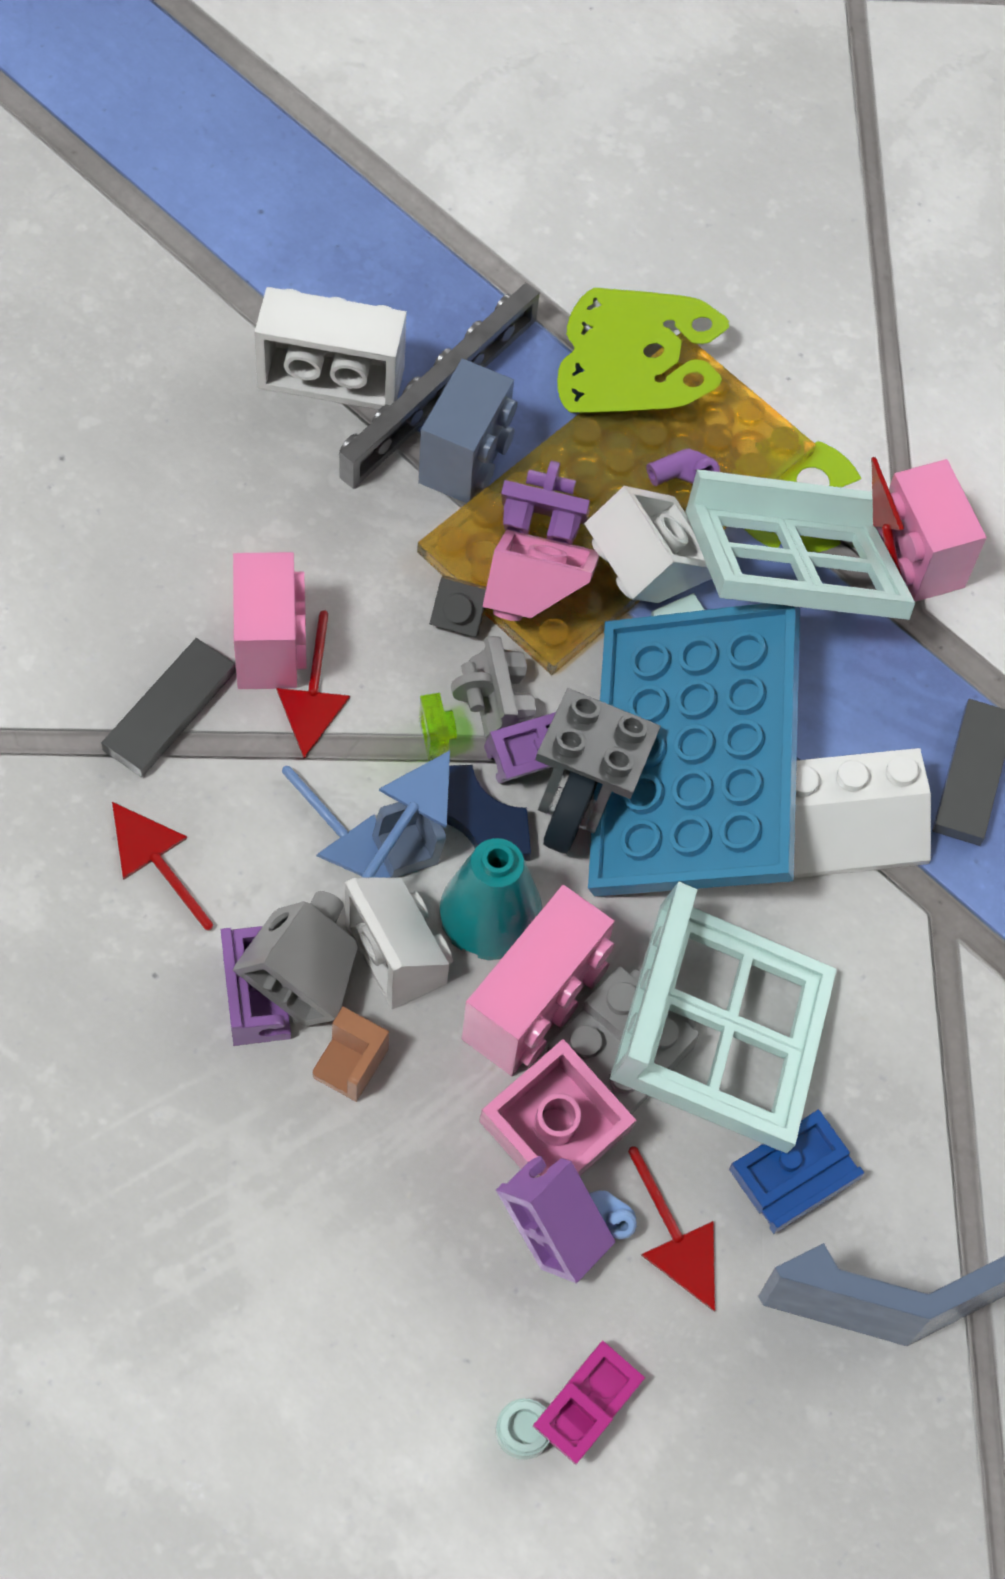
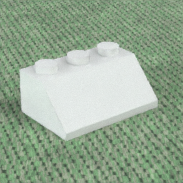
(862, 813)

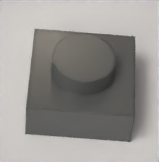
(459, 606)

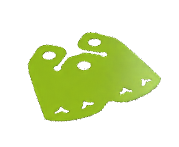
(613, 354)

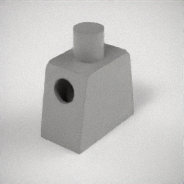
(302, 959)

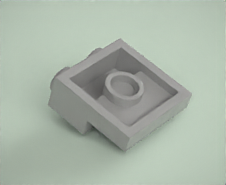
(600, 1026)

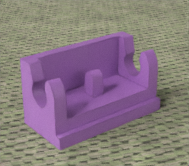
(517, 747)
(251, 1013)
(556, 1218)

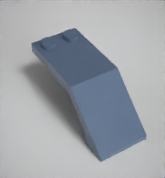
(822, 1292)

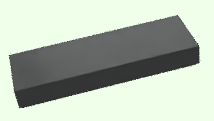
(168, 707)
(973, 774)

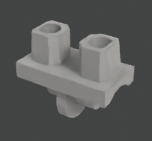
(489, 689)

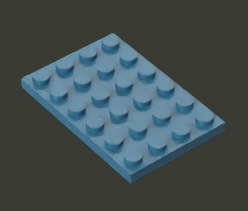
(724, 764)

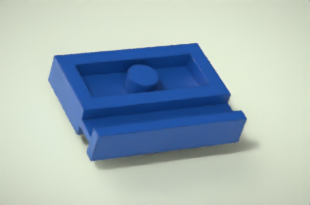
(797, 1181)

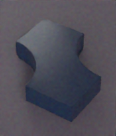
(481, 815)

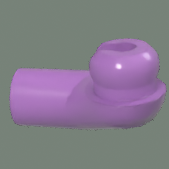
(681, 466)

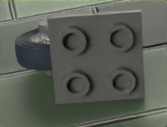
(596, 746)

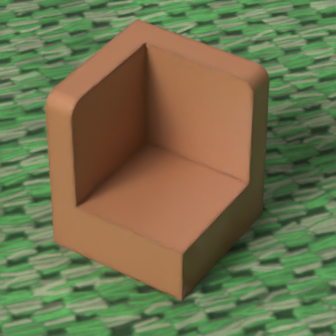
(352, 1054)

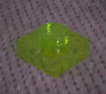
(436, 725)

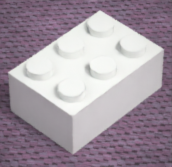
(330, 348)

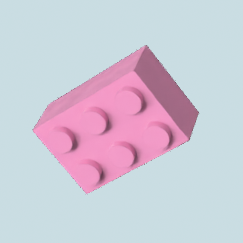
(538, 981)

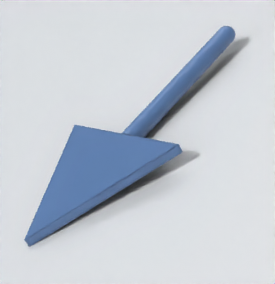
(423, 792)
(354, 848)

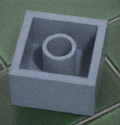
(467, 431)

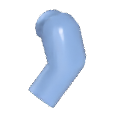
(615, 1213)

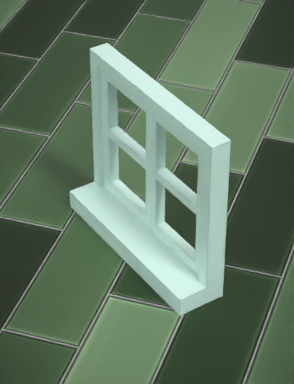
(793, 512)
(657, 994)

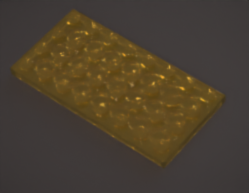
(603, 456)

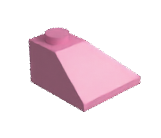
(534, 574)

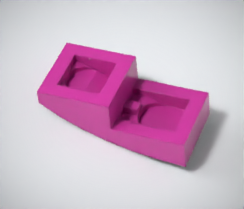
(588, 1402)

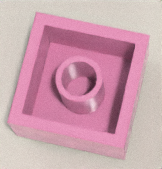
(939, 530)
(268, 620)
(557, 1113)

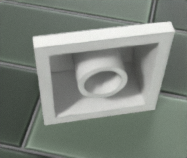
(648, 544)
(395, 938)

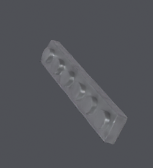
(400, 420)

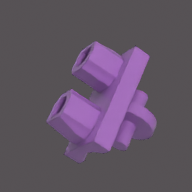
(565, 510)

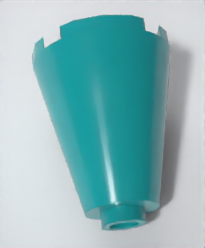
(490, 900)

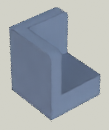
(416, 847)

